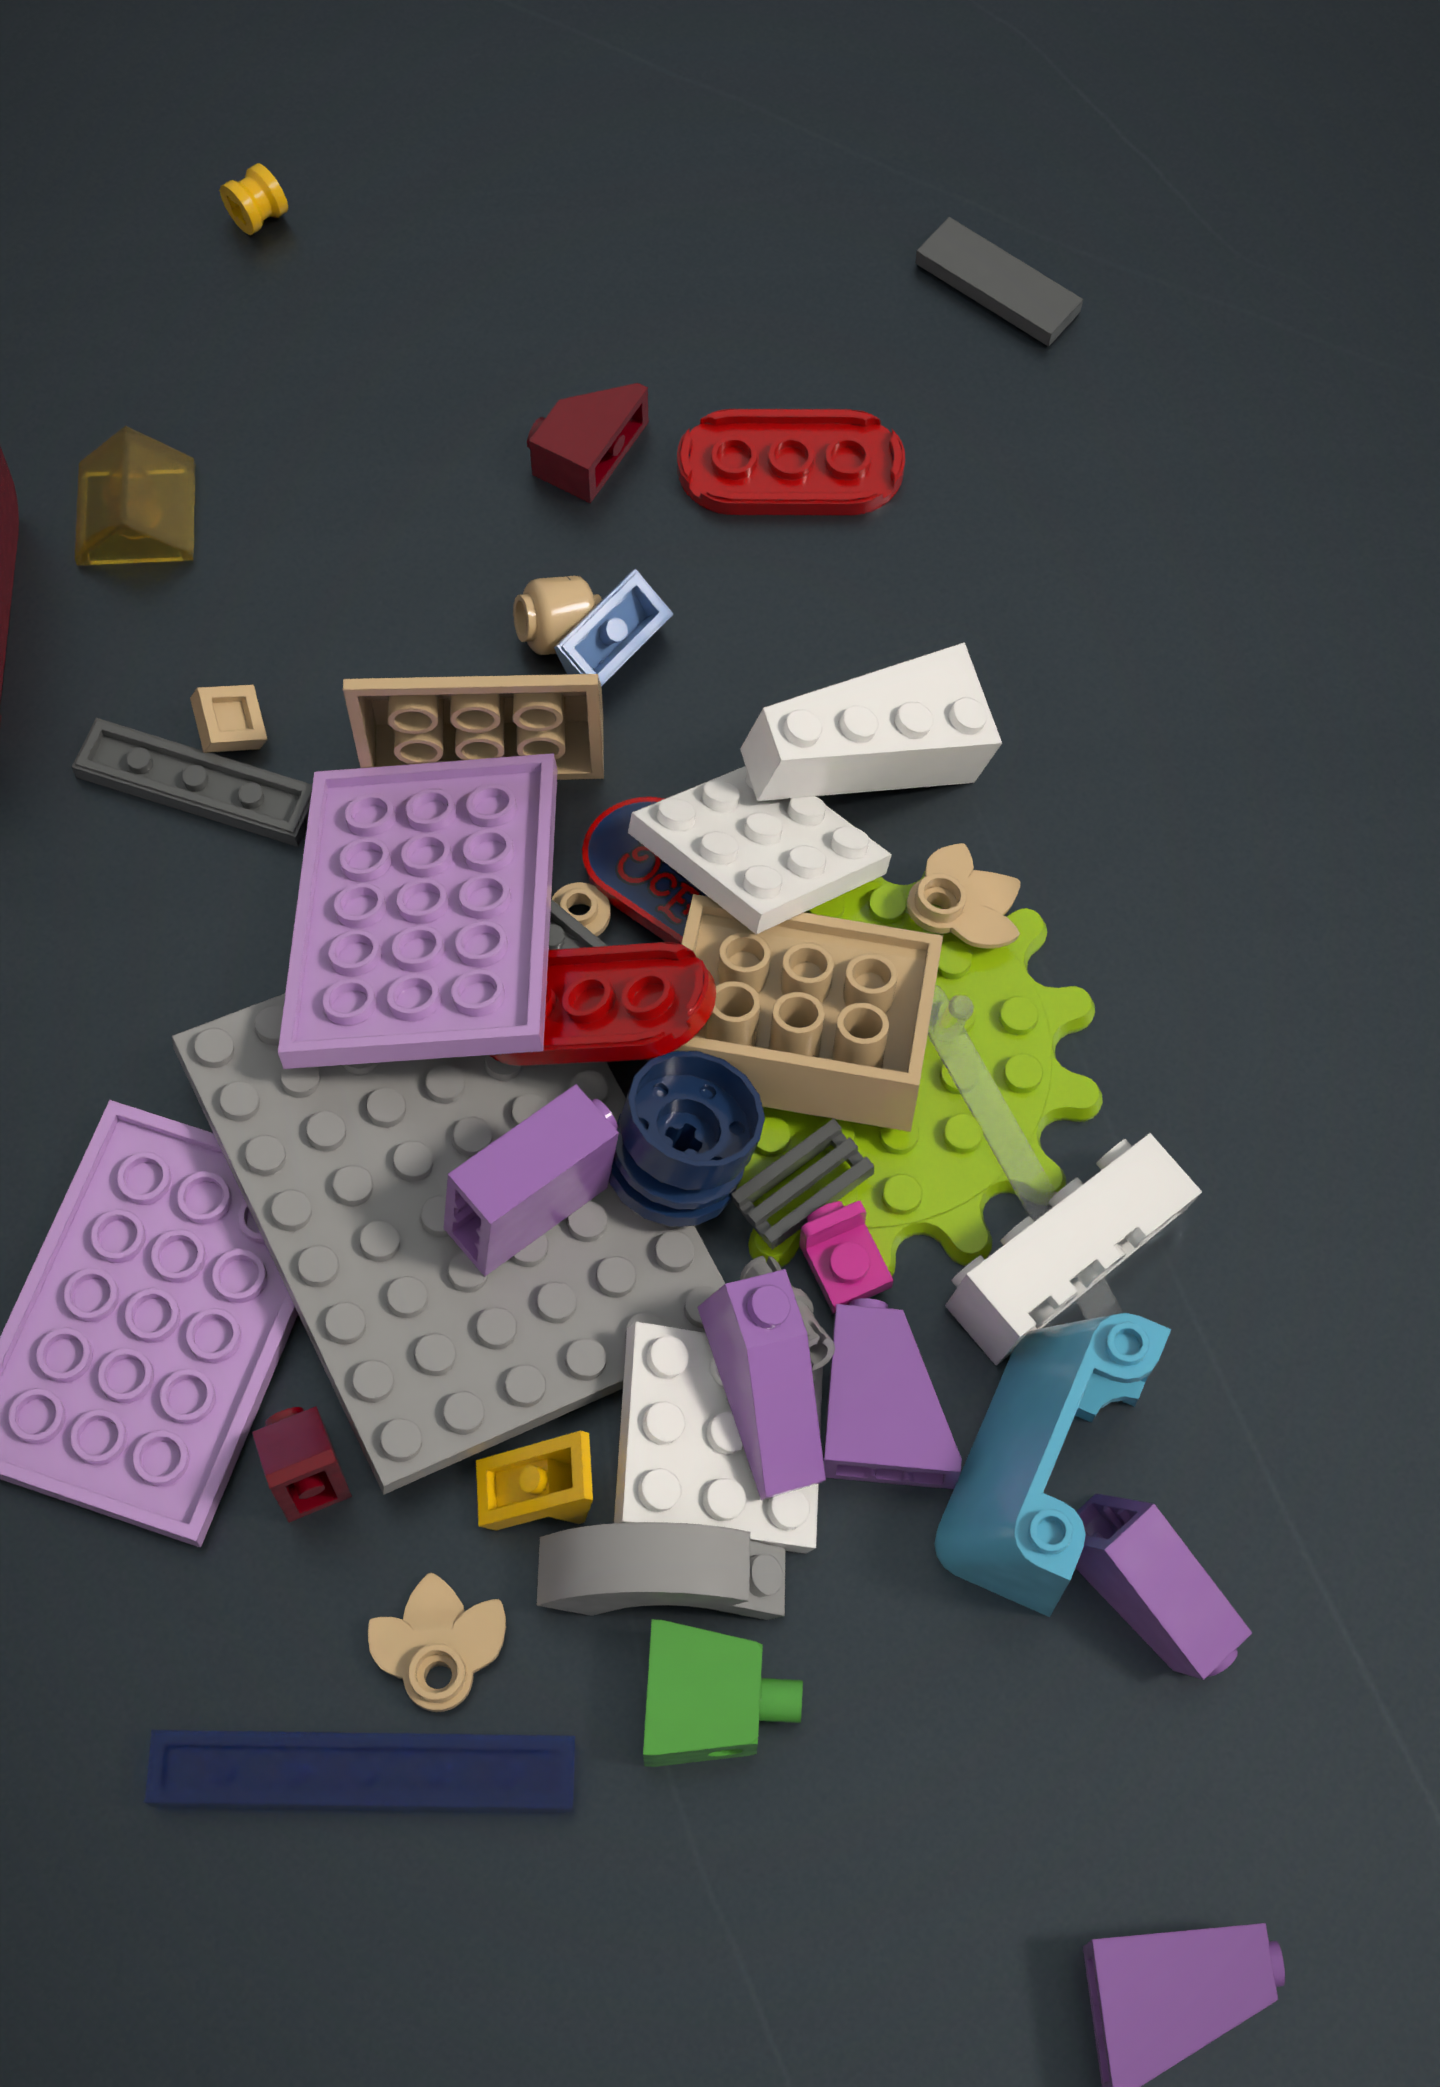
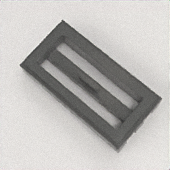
(782, 1168)

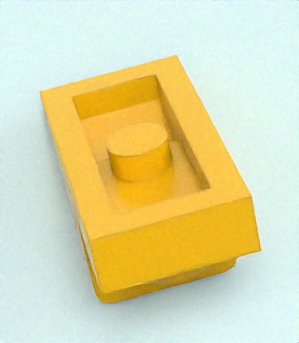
(536, 1483)

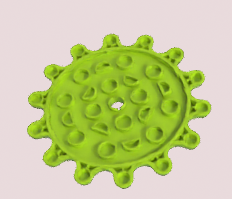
(944, 1168)

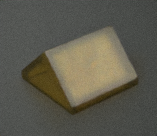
(135, 502)

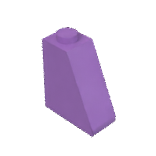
(883, 1405)
(1158, 1586)
(1175, 1994)

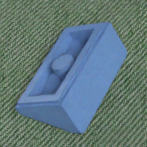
(613, 629)

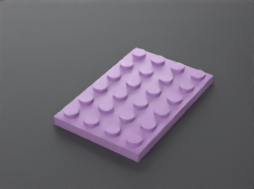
(422, 913)
(142, 1332)

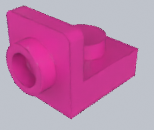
(843, 1254)

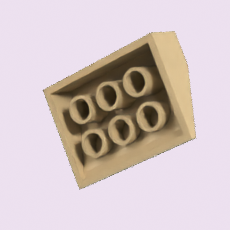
(479, 719)
(819, 1011)

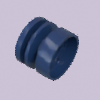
(685, 1138)

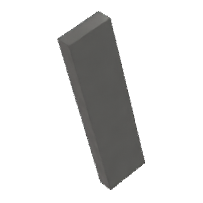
(195, 781)

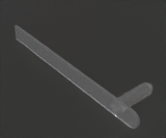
(1000, 1126)

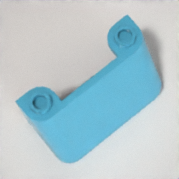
(998, 1519)

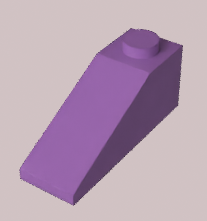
(767, 1379)

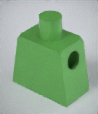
(709, 1696)

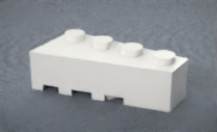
(876, 732)
(1070, 1246)

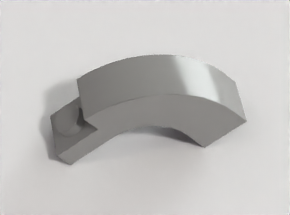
(660, 1564)

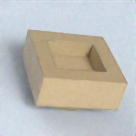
(228, 718)

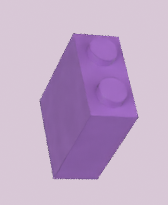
(530, 1179)

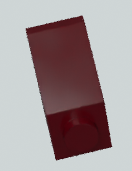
(587, 438)
(300, 1462)

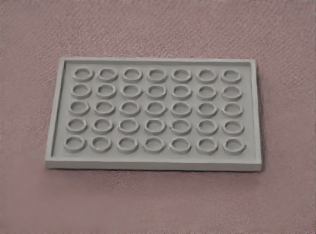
(352, 1208)

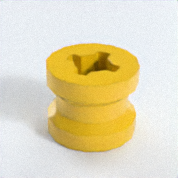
(254, 199)

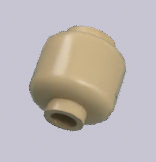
(551, 610)

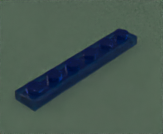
(361, 1771)

